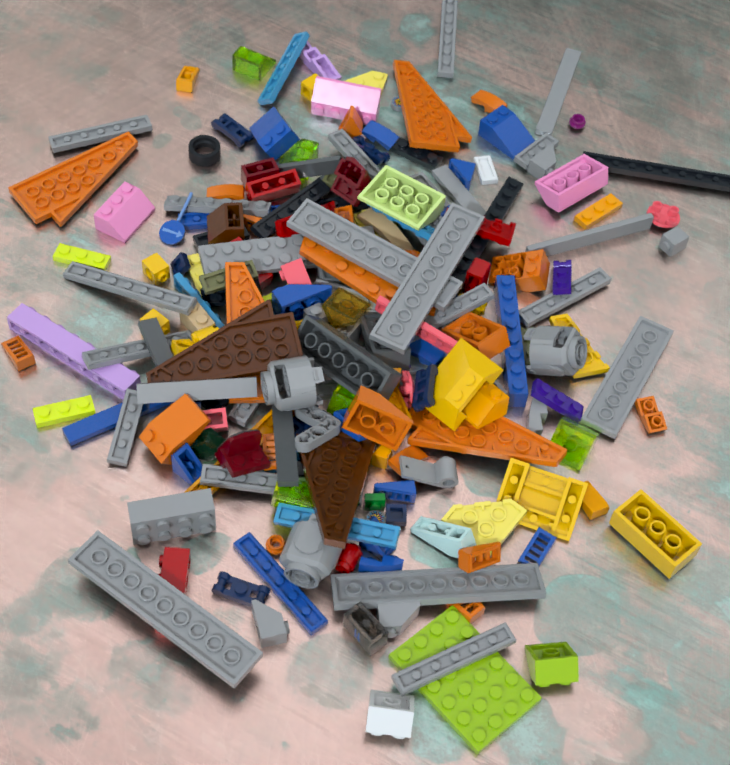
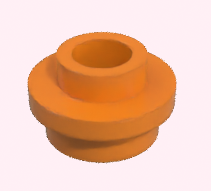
(272, 540)

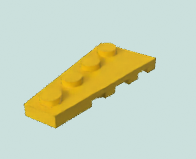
(593, 363)

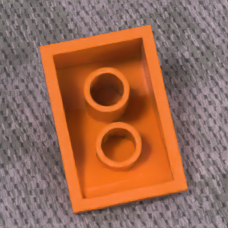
(479, 332)
(376, 419)
(173, 428)

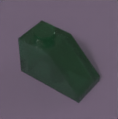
(207, 444)

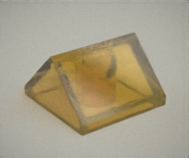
(344, 308)

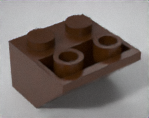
(225, 223)

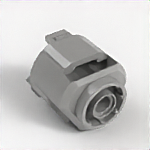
(555, 350)
(291, 383)
(305, 555)

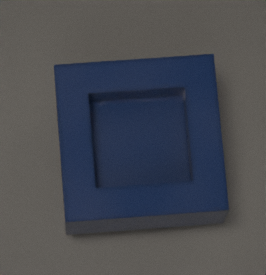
(180, 264)
(396, 514)

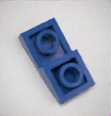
(381, 134)
(426, 352)
(388, 563)

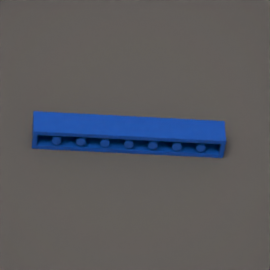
(512, 357)

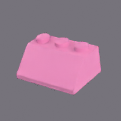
(123, 212)

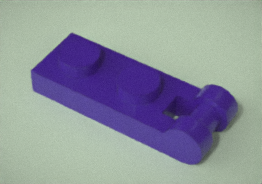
(562, 277)

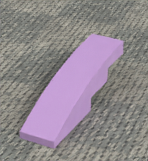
(318, 63)

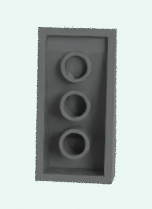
(387, 355)

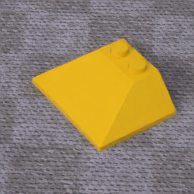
(459, 380)
(549, 498)

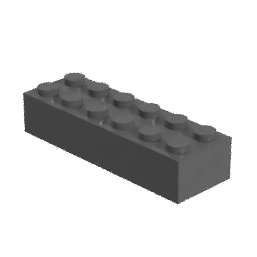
(345, 359)

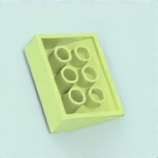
(403, 198)

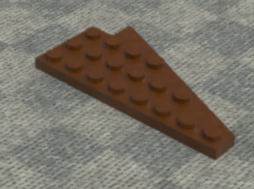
(236, 349)
(335, 483)

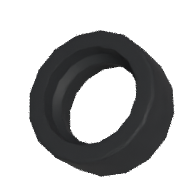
(204, 160)

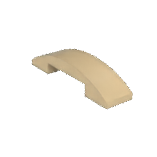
(385, 228)

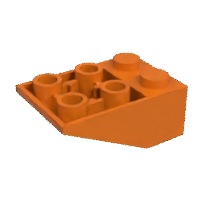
(529, 269)

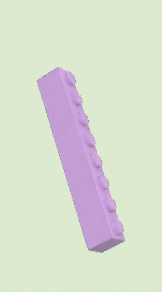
(68, 349)

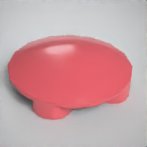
(664, 215)
(407, 388)

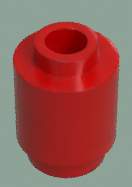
(348, 558)

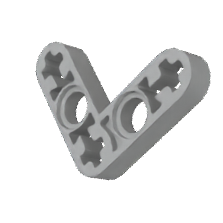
(326, 427)

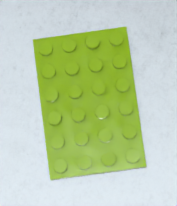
(477, 699)

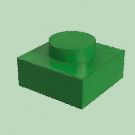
(374, 501)

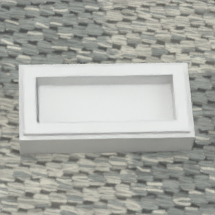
(485, 170)

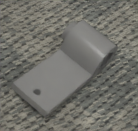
(439, 474)

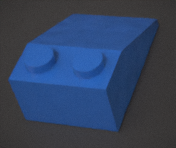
(505, 131)
(274, 133)
(298, 297)

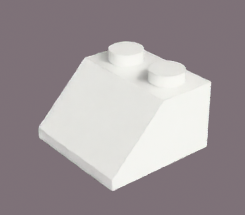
(390, 714)

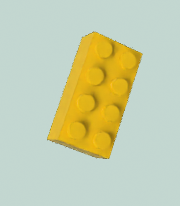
(655, 533)

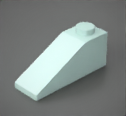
(443, 535)

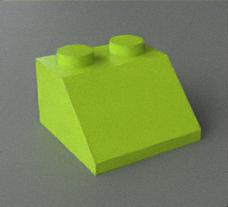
(552, 664)

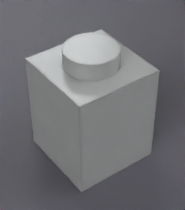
(673, 241)

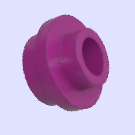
(577, 121)

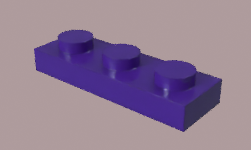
(557, 400)

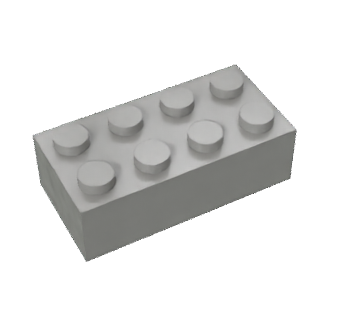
(172, 516)

